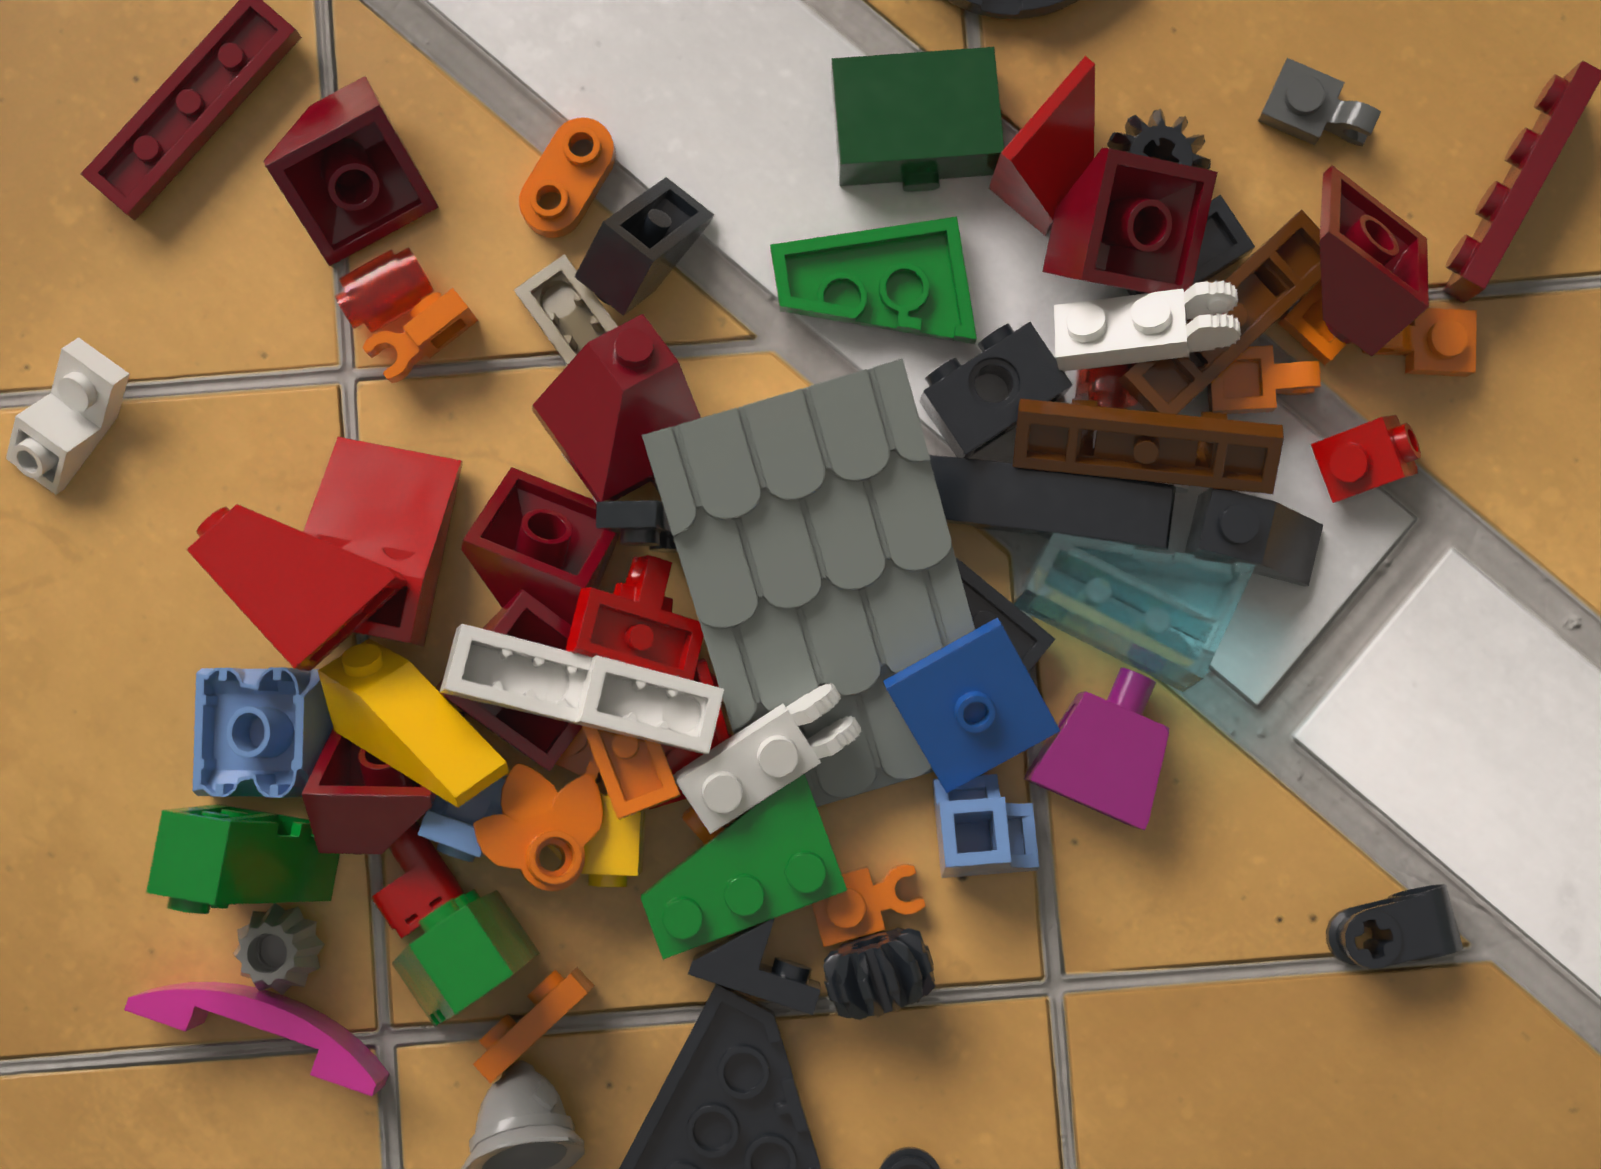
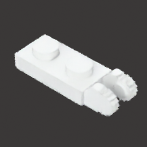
(1145, 326)
(763, 758)

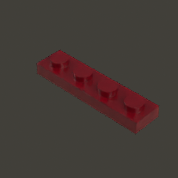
(191, 105)
(1531, 160)

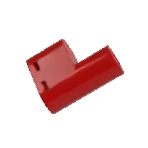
(422, 887)

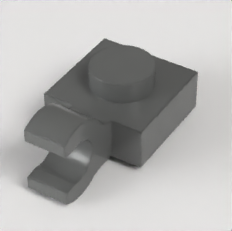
(1308, 103)

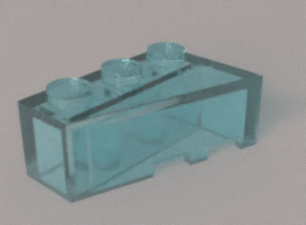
(1136, 604)

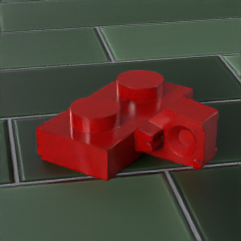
(637, 623)

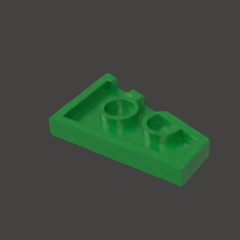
(881, 278)
(747, 874)

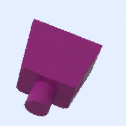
(1106, 752)

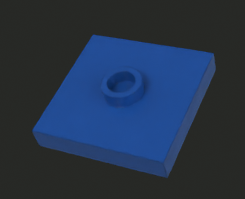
(971, 705)

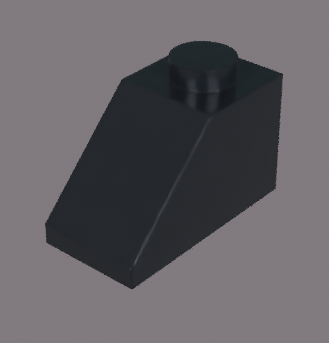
(642, 245)
(1254, 531)

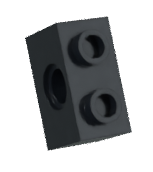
(1015, 357)

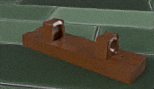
(1265, 290)
(1148, 445)

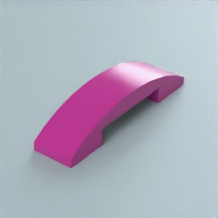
(340, 1055)

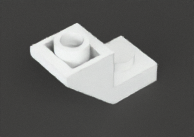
(66, 425)

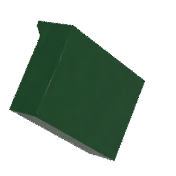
(917, 117)

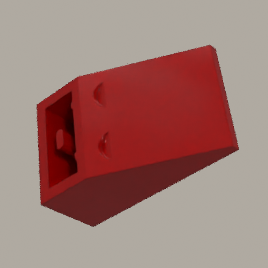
(393, 512)

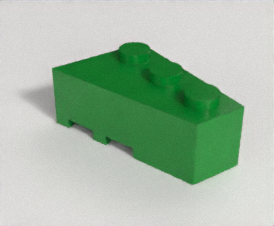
(237, 857)
(463, 954)

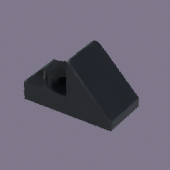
(738, 966)

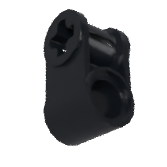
(1403, 927)

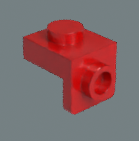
(1367, 457)

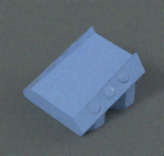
(257, 731)

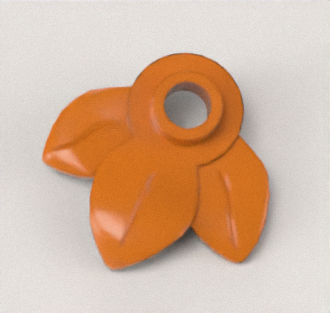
(540, 817)

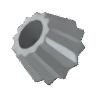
(278, 948)

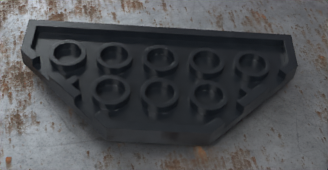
(727, 1097)

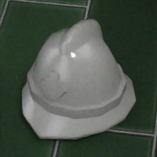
(523, 1125)

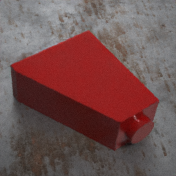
(290, 583)

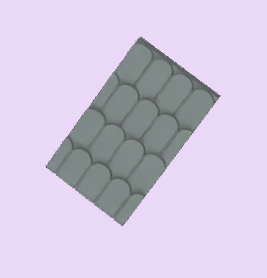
(817, 559)

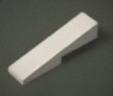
(581, 689)

